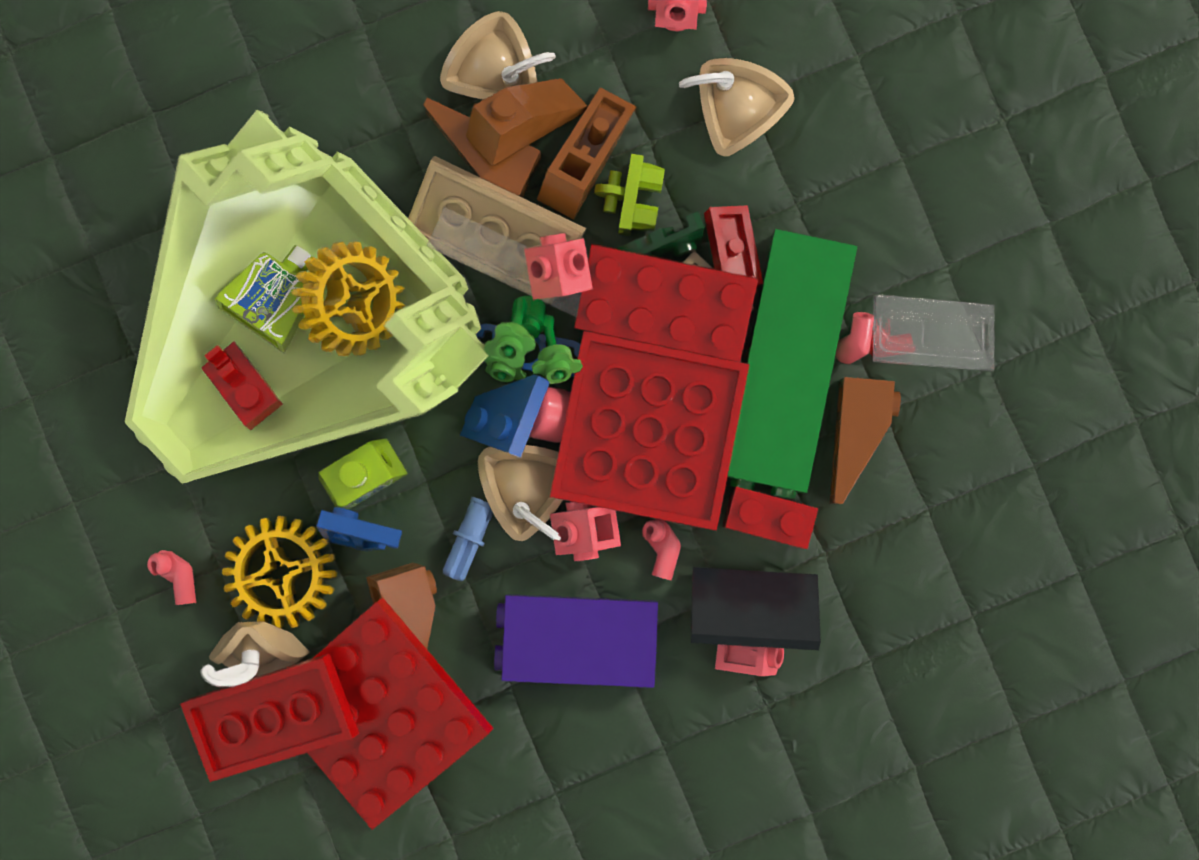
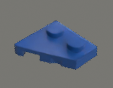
(506, 415)
(346, 530)

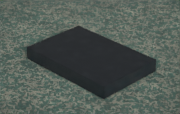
(755, 608)

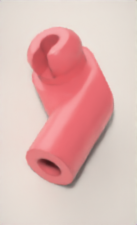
(858, 342)
(665, 545)
(177, 572)

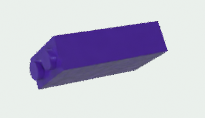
(577, 640)

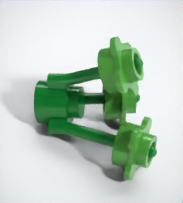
(518, 337)

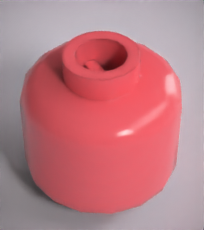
(551, 415)

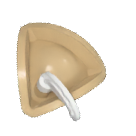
(490, 58)
(739, 101)
(520, 489)
(252, 651)

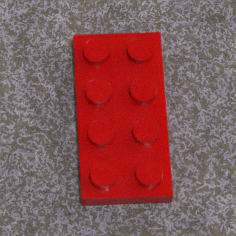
(666, 303)
(270, 718)

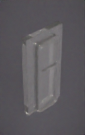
(933, 333)

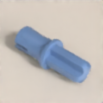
(468, 539)

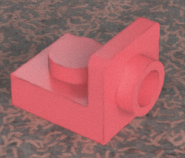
(749, 659)

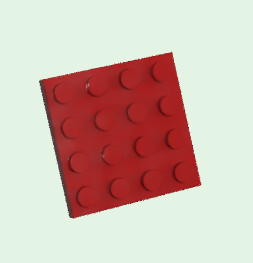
(649, 431)
(406, 714)

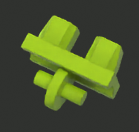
(640, 177)

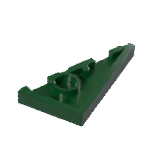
(666, 241)

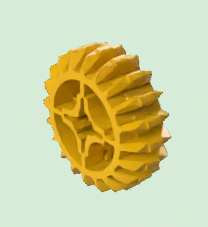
(367, 324)
(274, 553)

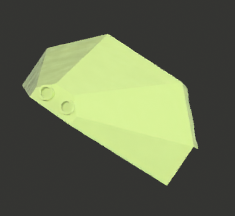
(267, 197)

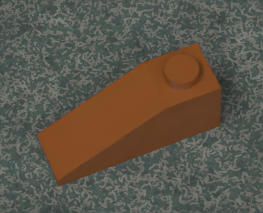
(521, 116)
(585, 153)
(510, 174)
(861, 422)
(410, 594)

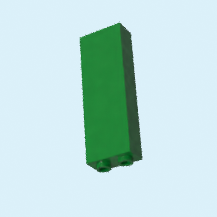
(790, 362)

